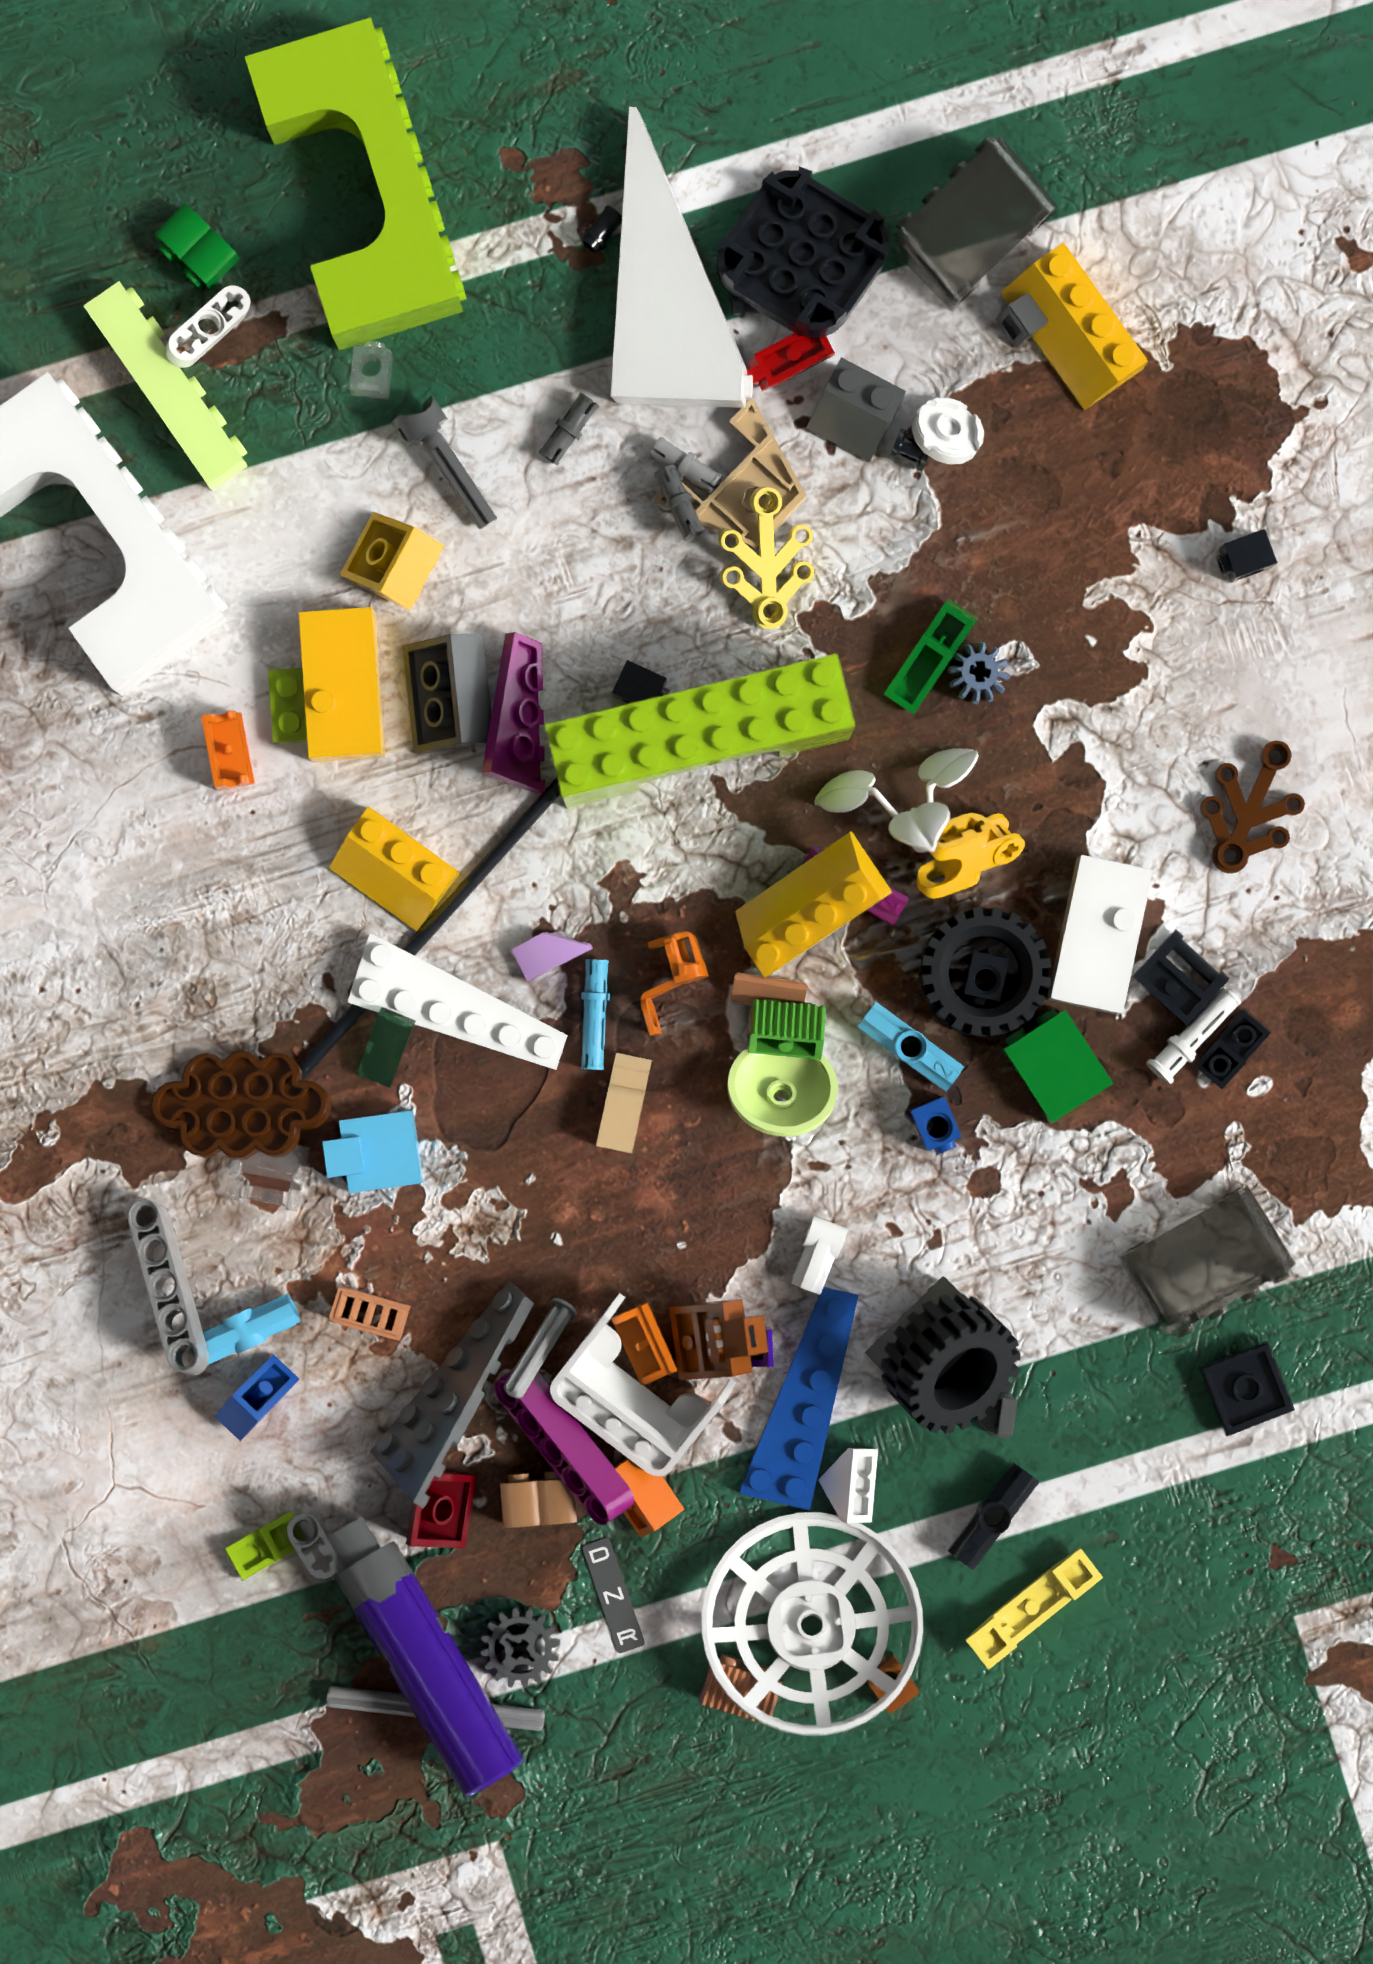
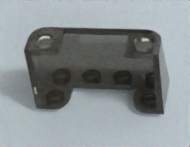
(972, 221)
(1207, 1263)

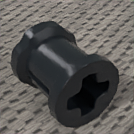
(908, 450)

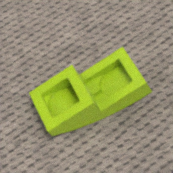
(263, 1547)

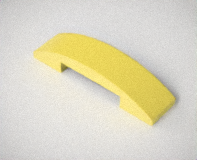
(1032, 1607)

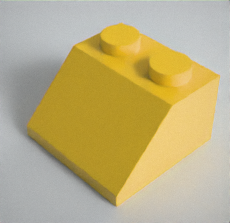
(392, 560)

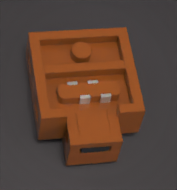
(716, 1339)

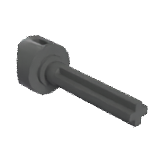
(424, 428)

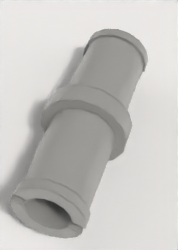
(686, 465)

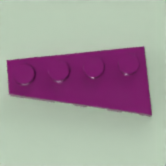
(513, 735)

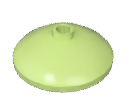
(804, 1083)

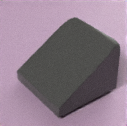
(1021, 320)

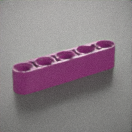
(568, 1450)

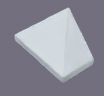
(852, 1484)

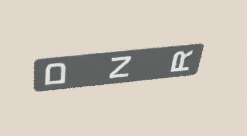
(613, 1595)

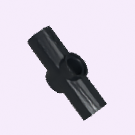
(977, 1535)

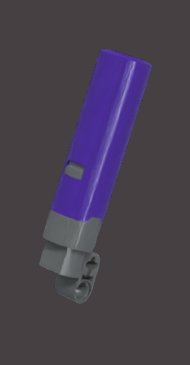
(420, 1654)

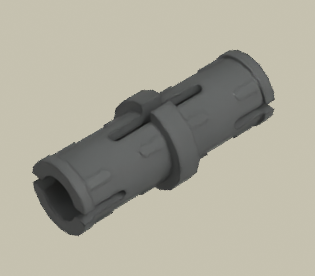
(568, 428)
(679, 502)

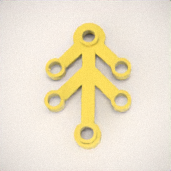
(768, 563)

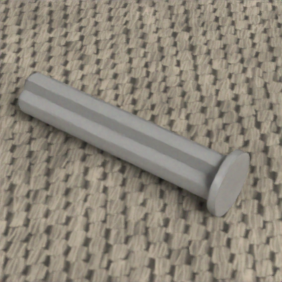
(539, 1347)

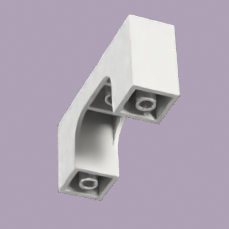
(161, 599)

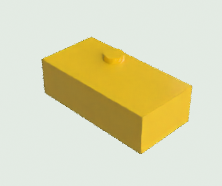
(341, 684)

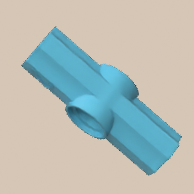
(931, 1060)
(250, 1328)

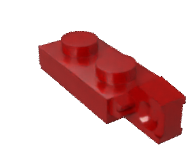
(787, 359)

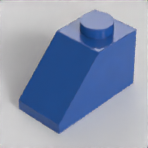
(256, 1397)

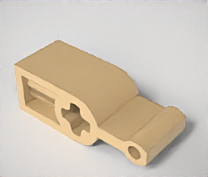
(624, 1103)

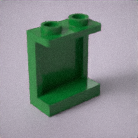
(1056, 1064)

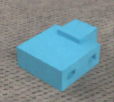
(376, 1152)

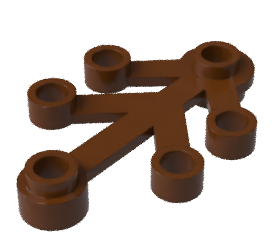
(1248, 812)

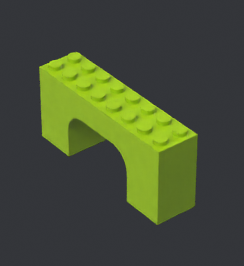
(345, 85)
(700, 727)

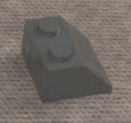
(855, 410)

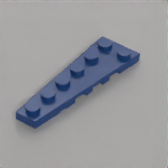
(797, 1428)

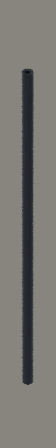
(440, 916)

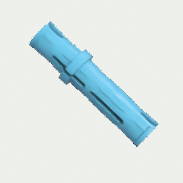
(594, 1021)

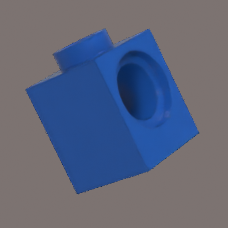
(921, 1116)

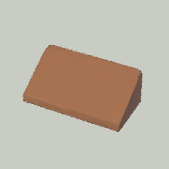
(752, 987)

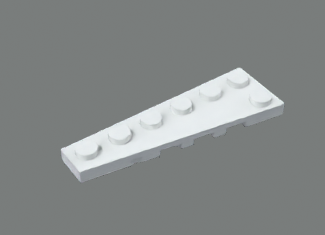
(448, 1005)

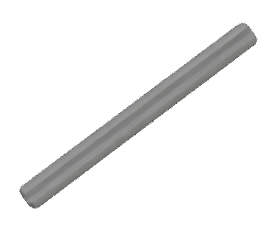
(397, 1705)

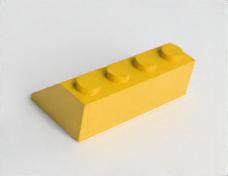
(1082, 332)
(810, 904)

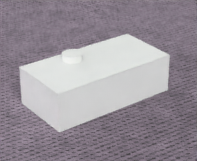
(1099, 934)

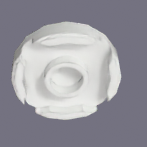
(947, 431)

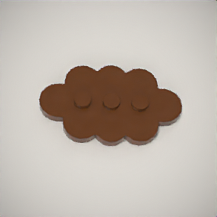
(241, 1105)

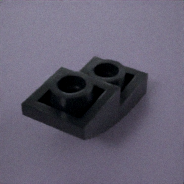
(1232, 1048)

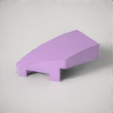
(546, 953)

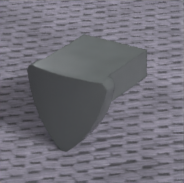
(1002, 1418)

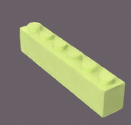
(166, 386)

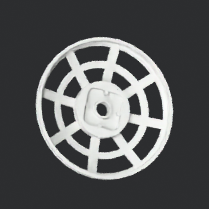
(817, 1600)

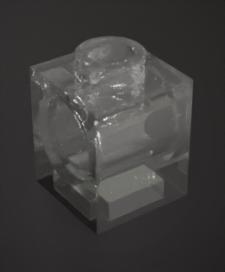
(375, 386)

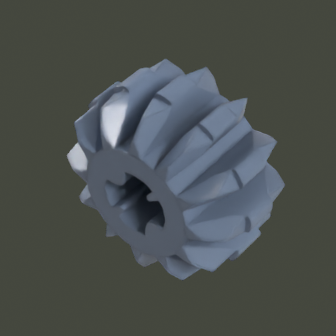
(988, 666)

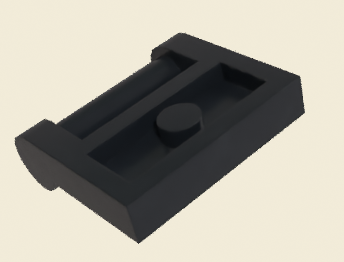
(1172, 986)

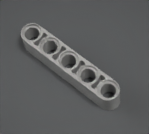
(181, 1298)

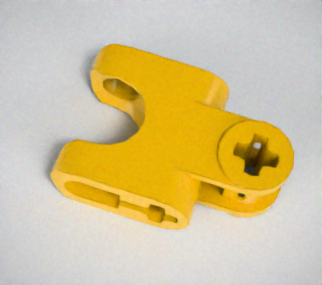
(969, 848)

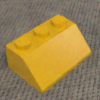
(393, 869)

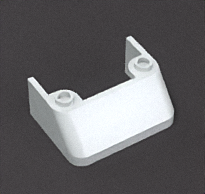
(624, 1410)

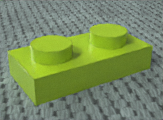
(287, 705)

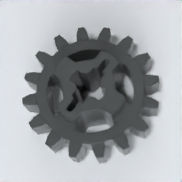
(510, 1660)

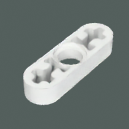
(212, 311)

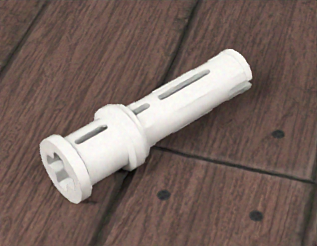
(1183, 1047)

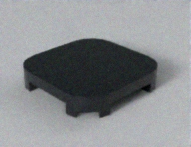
(802, 254)

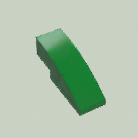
(931, 656)

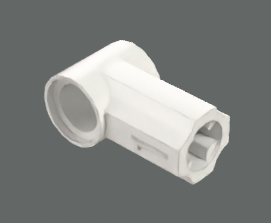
(821, 1247)

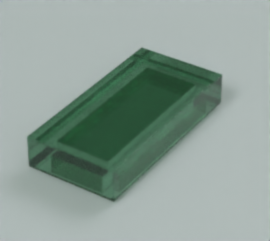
(386, 1047)

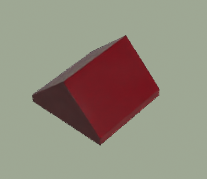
(446, 1513)

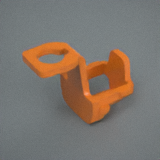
(683, 973)

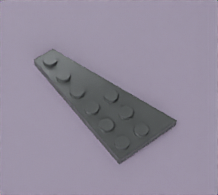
(449, 1398)

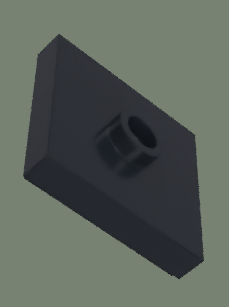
(1246, 1388)

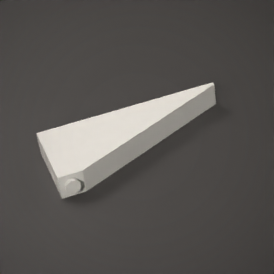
(668, 321)

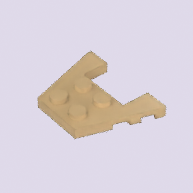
(764, 467)

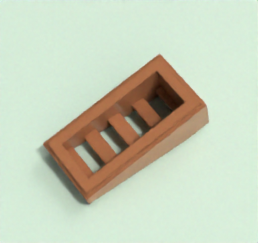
(342, 1294)

